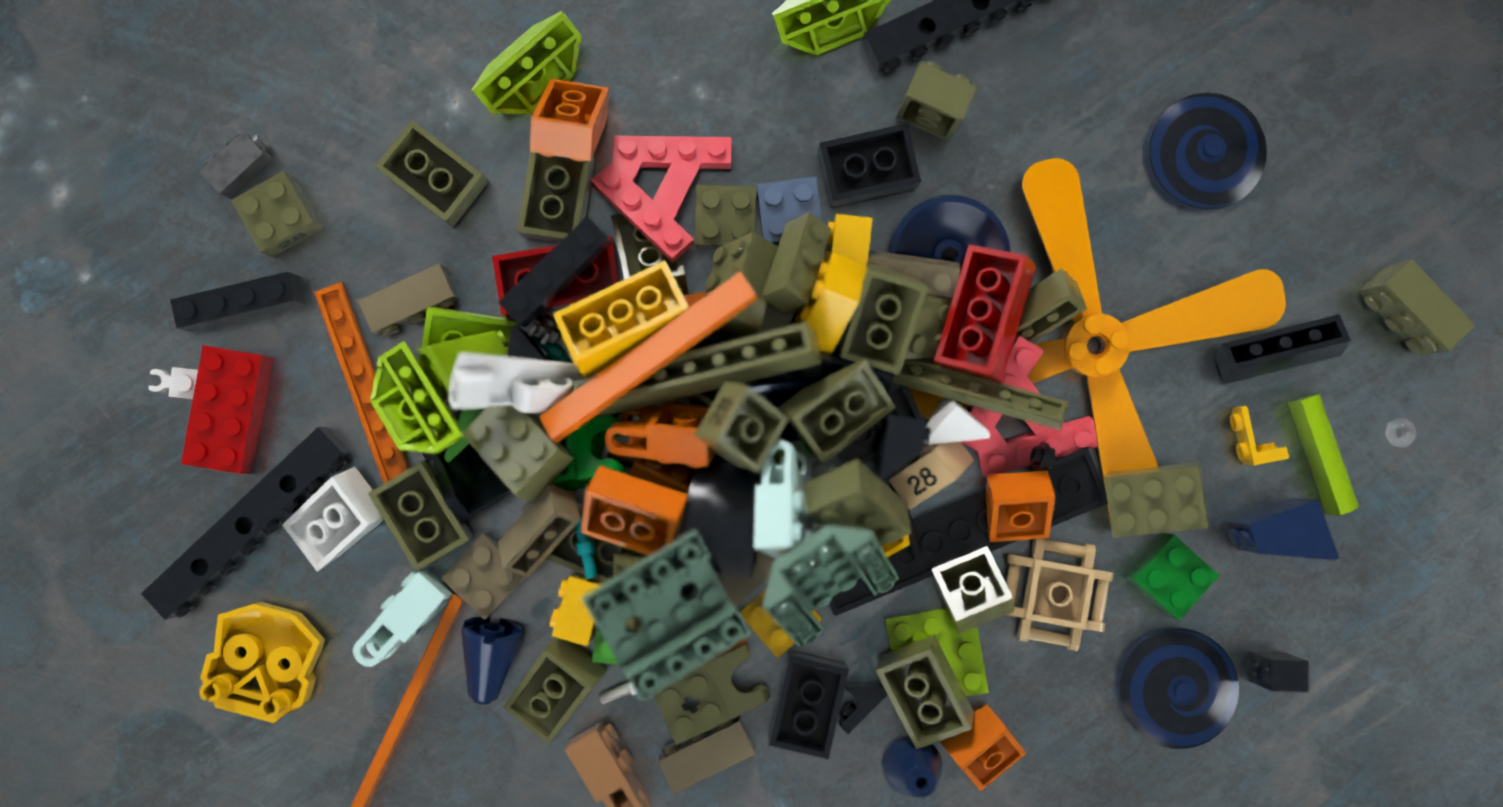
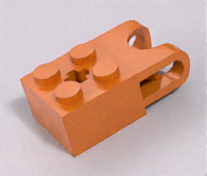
(662, 434)

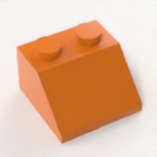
(1019, 506)
(985, 749)

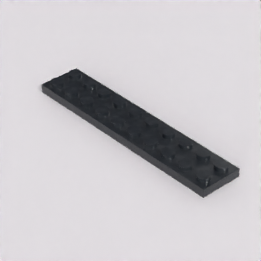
(963, 527)

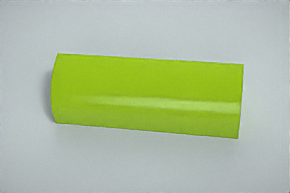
(1323, 454)

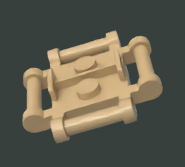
(1059, 593)

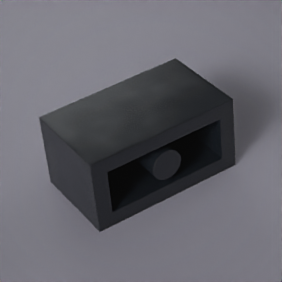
(1278, 671)

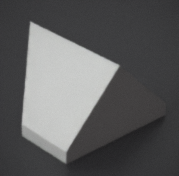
(954, 423)

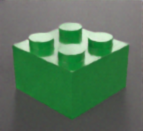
(1172, 576)

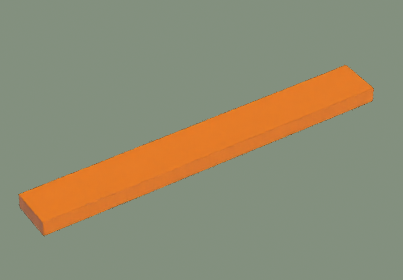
(648, 357)
(359, 376)
(409, 702)

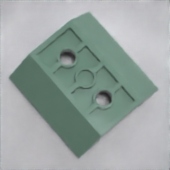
(820, 570)
(673, 629)

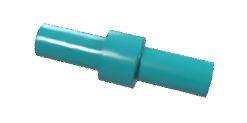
(554, 352)
(586, 548)

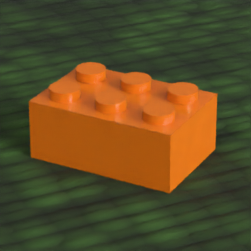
(569, 120)
(632, 512)

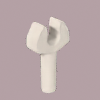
(616, 693)

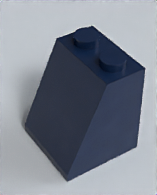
(1285, 529)

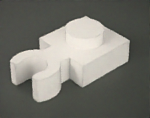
(180, 382)

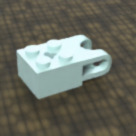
(781, 502)
(404, 616)

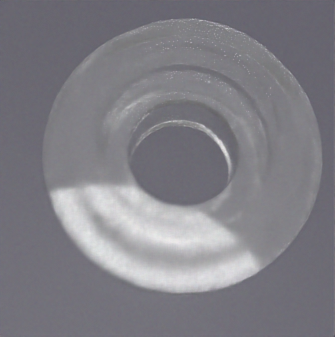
(1408, 433)

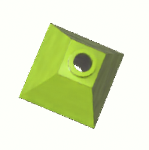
(441, 357)

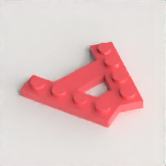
(683, 158)
(1005, 455)

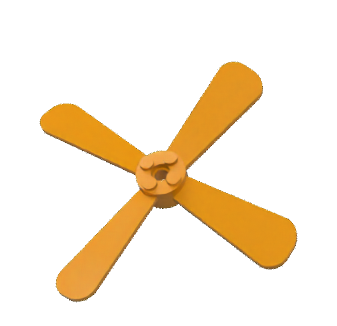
(1230, 308)

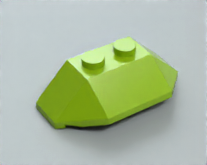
(825, 24)
(523, 70)
(412, 404)

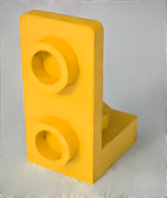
(1246, 448)

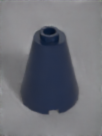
(488, 655)
(912, 770)

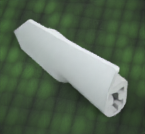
(513, 381)

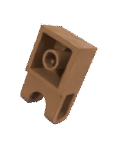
(606, 767)

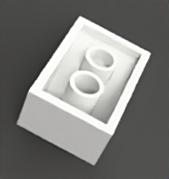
(334, 518)

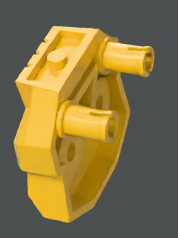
(268, 636)

